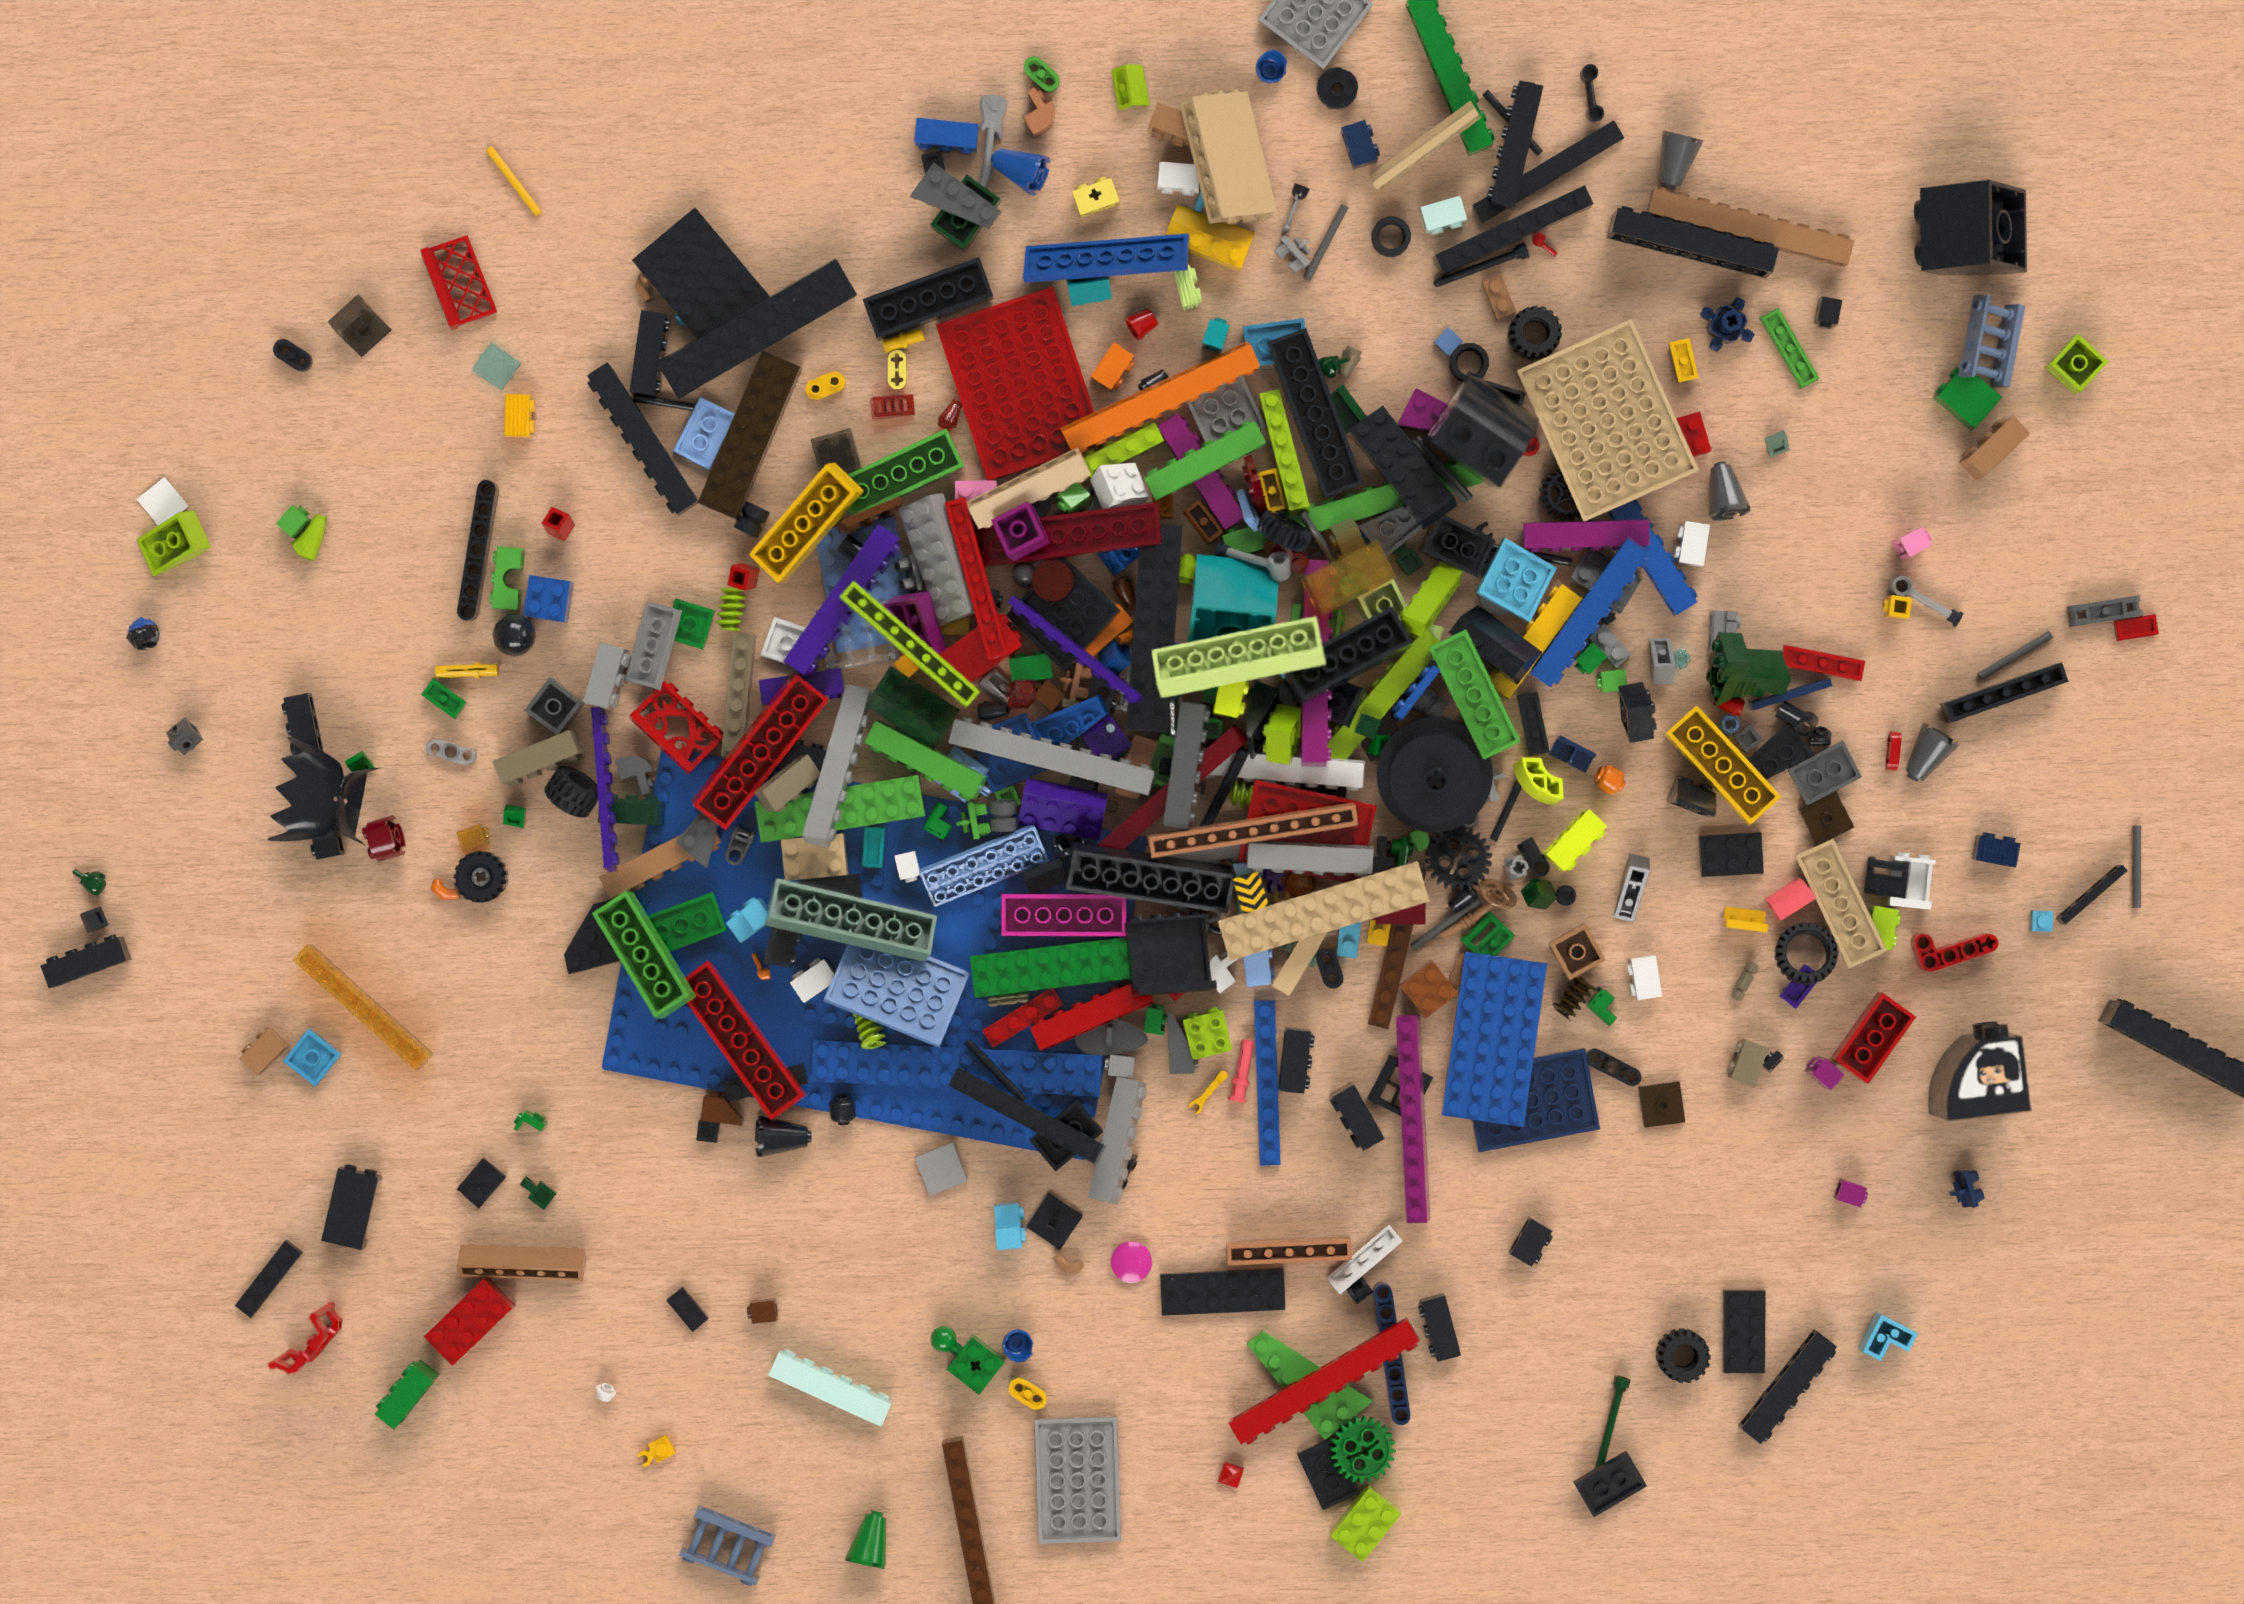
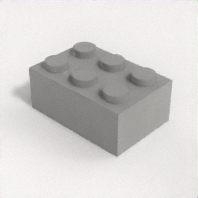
(607, 676)

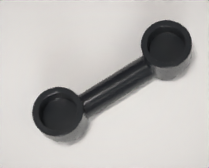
(1587, 75)

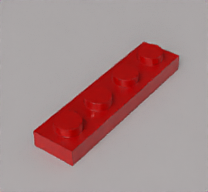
(1823, 663)
(1022, 1017)

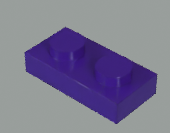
(1794, 992)

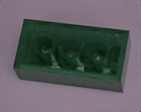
(912, 707)

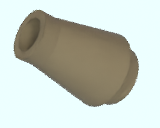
(1347, 368)

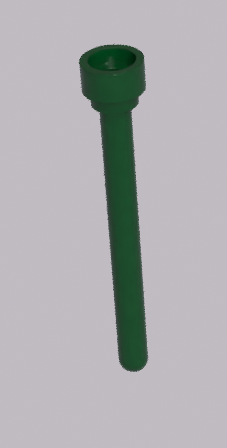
(1620, 1385)

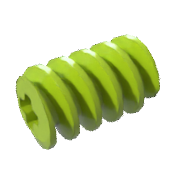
(730, 608)
(1240, 794)
(869, 1033)

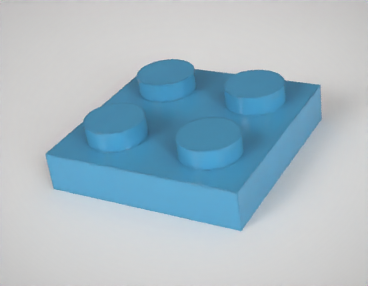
(312, 1057)

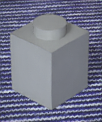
(1120, 1065)

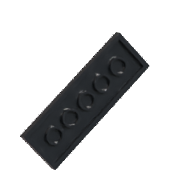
(1222, 1291)

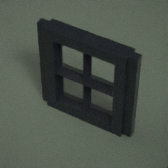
(1383, 1079)

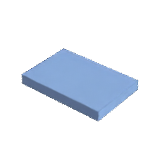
(704, 433)

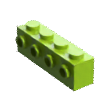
(1125, 449)
(1431, 598)

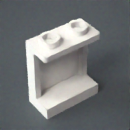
(1919, 881)

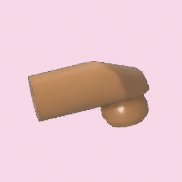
(642, 286)
(1068, 1266)

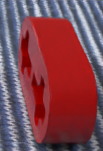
(1893, 751)

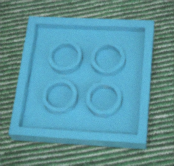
(1516, 580)

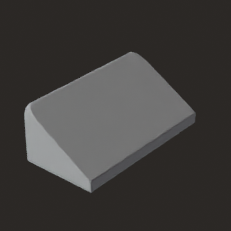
(995, 686)

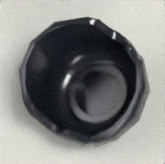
(1062, 844)

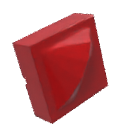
(1230, 1474)

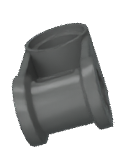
(740, 844)

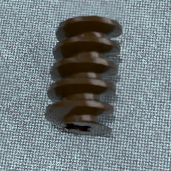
(1573, 997)

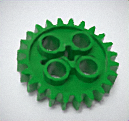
(1354, 1432)

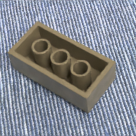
(538, 757)

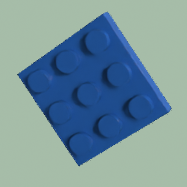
(1413, 692)
(1005, 771)

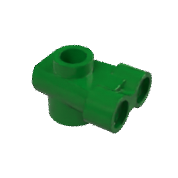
(1401, 849)

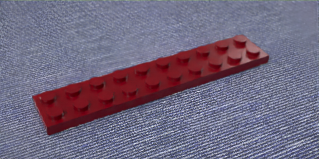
(1082, 534)

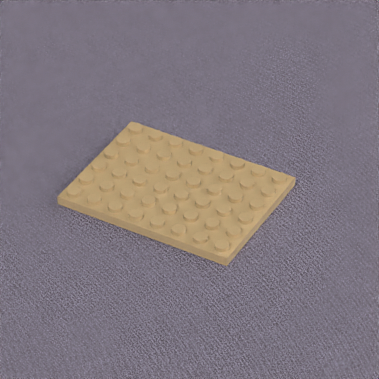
(1607, 420)

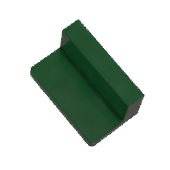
(1347, 408)

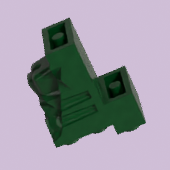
(1743, 670)

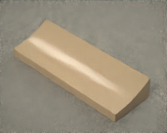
(1425, 146)

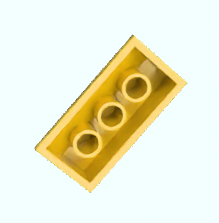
(1214, 241)

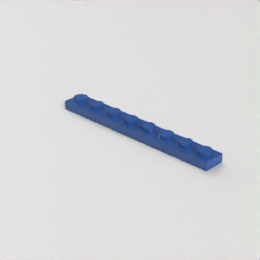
(1267, 1082)

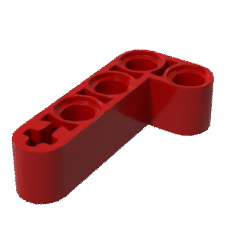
(1956, 949)

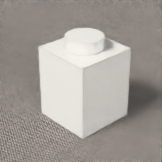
(908, 866)

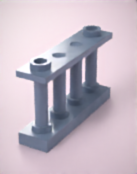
(2007, 343)
(726, 1524)

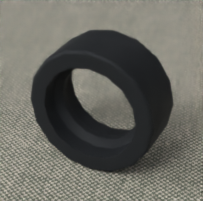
(1391, 221)
(1468, 347)

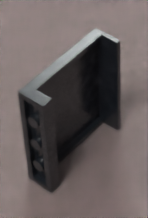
(1168, 954)

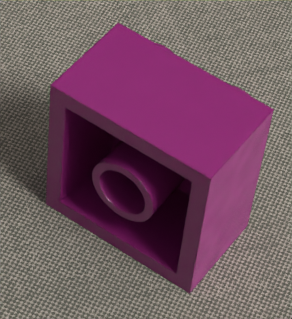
(1020, 531)

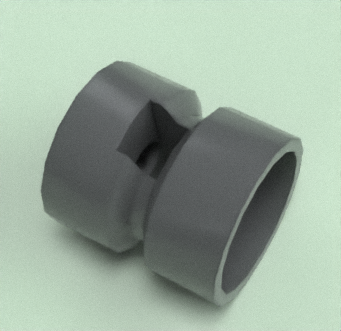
(1003, 815)

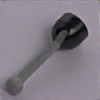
(1299, 193)

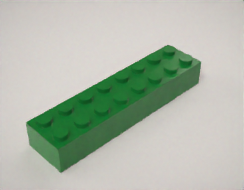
(1050, 967)

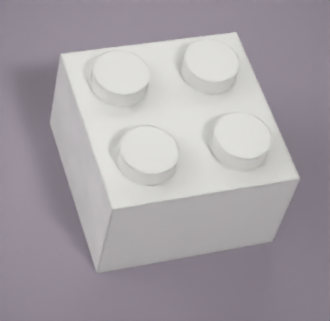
(1119, 485)

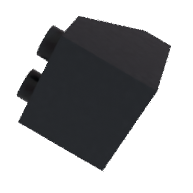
(1972, 229)

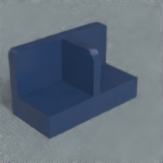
(1572, 753)

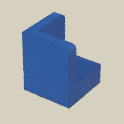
(1115, 657)

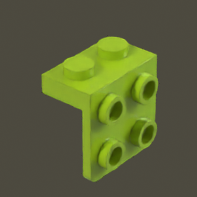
(1207, 1033)

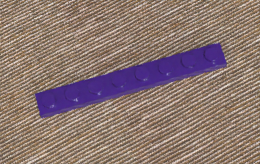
(1068, 645)
(605, 796)

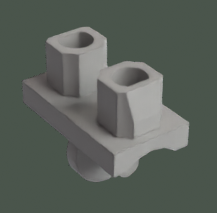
(1299, 260)

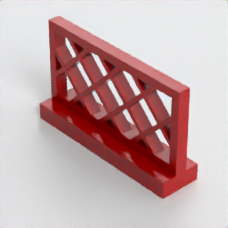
(441, 287)

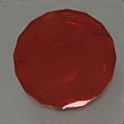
(1052, 580)

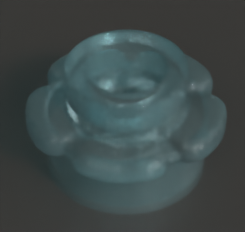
(1685, 658)

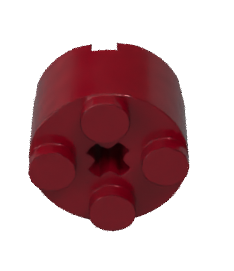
(384, 839)

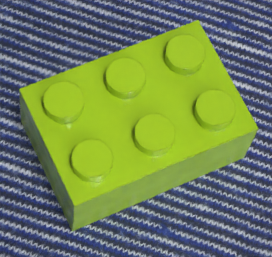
(1365, 1523)

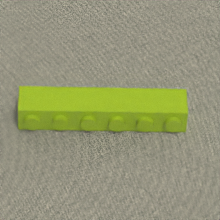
(1284, 452)

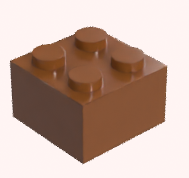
(1428, 989)

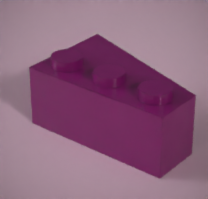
(918, 616)

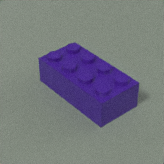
(1062, 808)

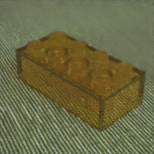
(1348, 577)

